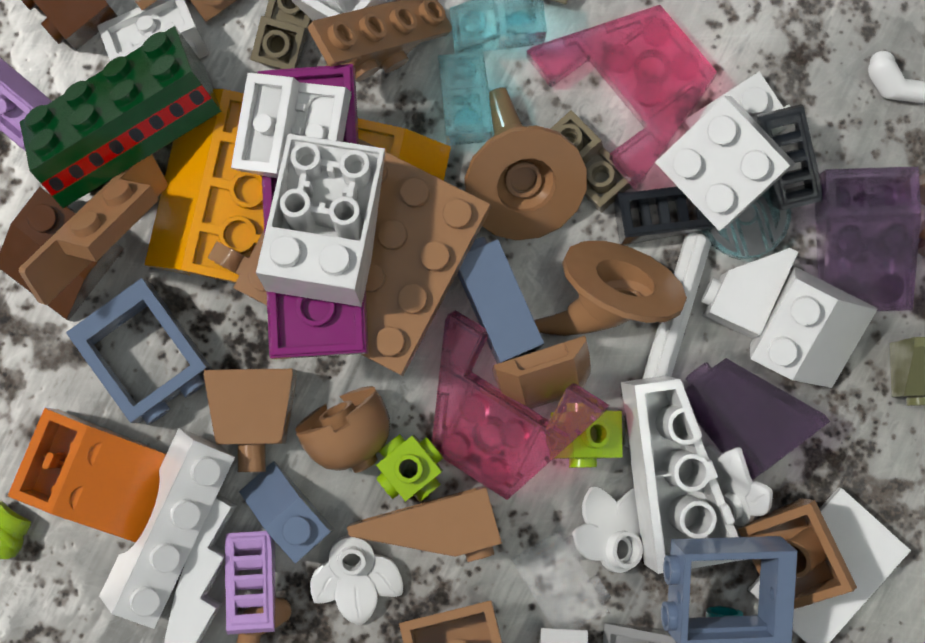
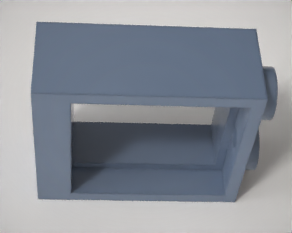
(498, 301)
(112, 316)
(776, 591)

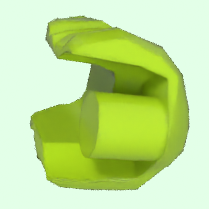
(12, 530)

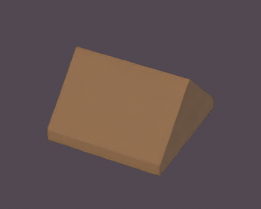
(820, 566)

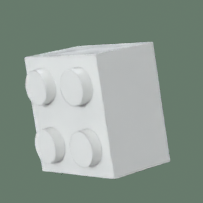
(725, 162)

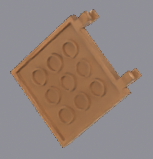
(416, 254)

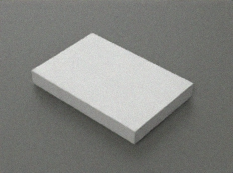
(870, 556)

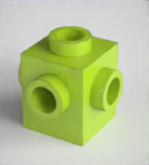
(598, 441)
(423, 454)

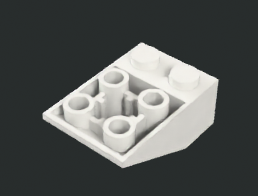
(322, 220)

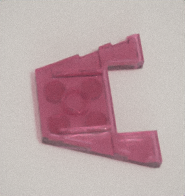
(648, 68)
(490, 432)

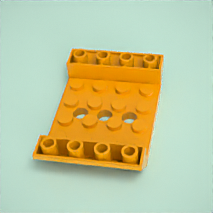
(216, 203)

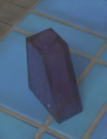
(750, 414)

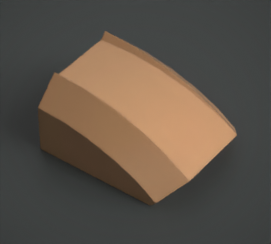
(544, 374)

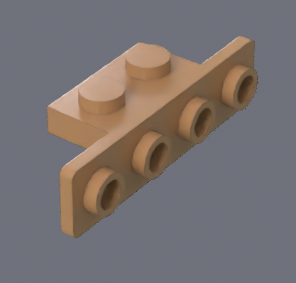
(379, 34)
(93, 229)

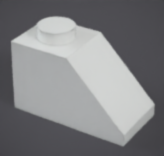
(748, 293)

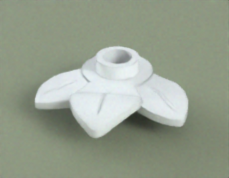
(739, 491)
(608, 526)
(357, 585)

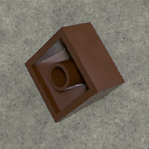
(30, 230)

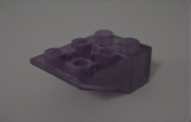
(870, 233)

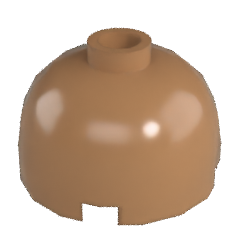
(347, 432)

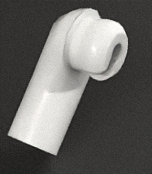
(891, 82)

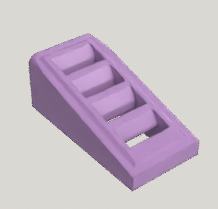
(249, 552)

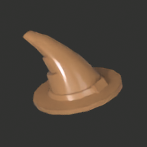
(526, 175)
(614, 288)

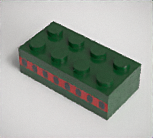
(118, 117)

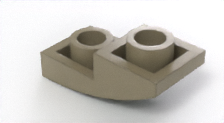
(281, 35)
(603, 178)

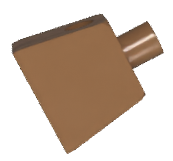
(250, 410)

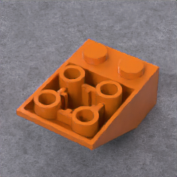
(89, 475)

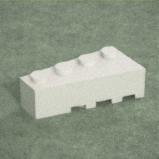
(671, 471)

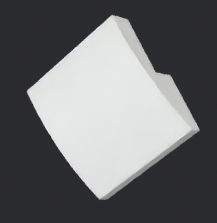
(283, 106)

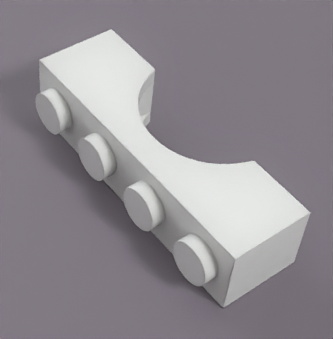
(150, 568)

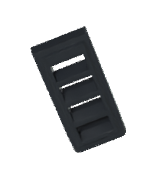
(811, 190)
(647, 232)

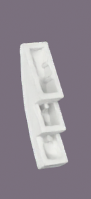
(192, 607)

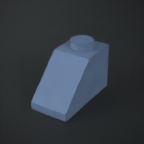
(285, 512)

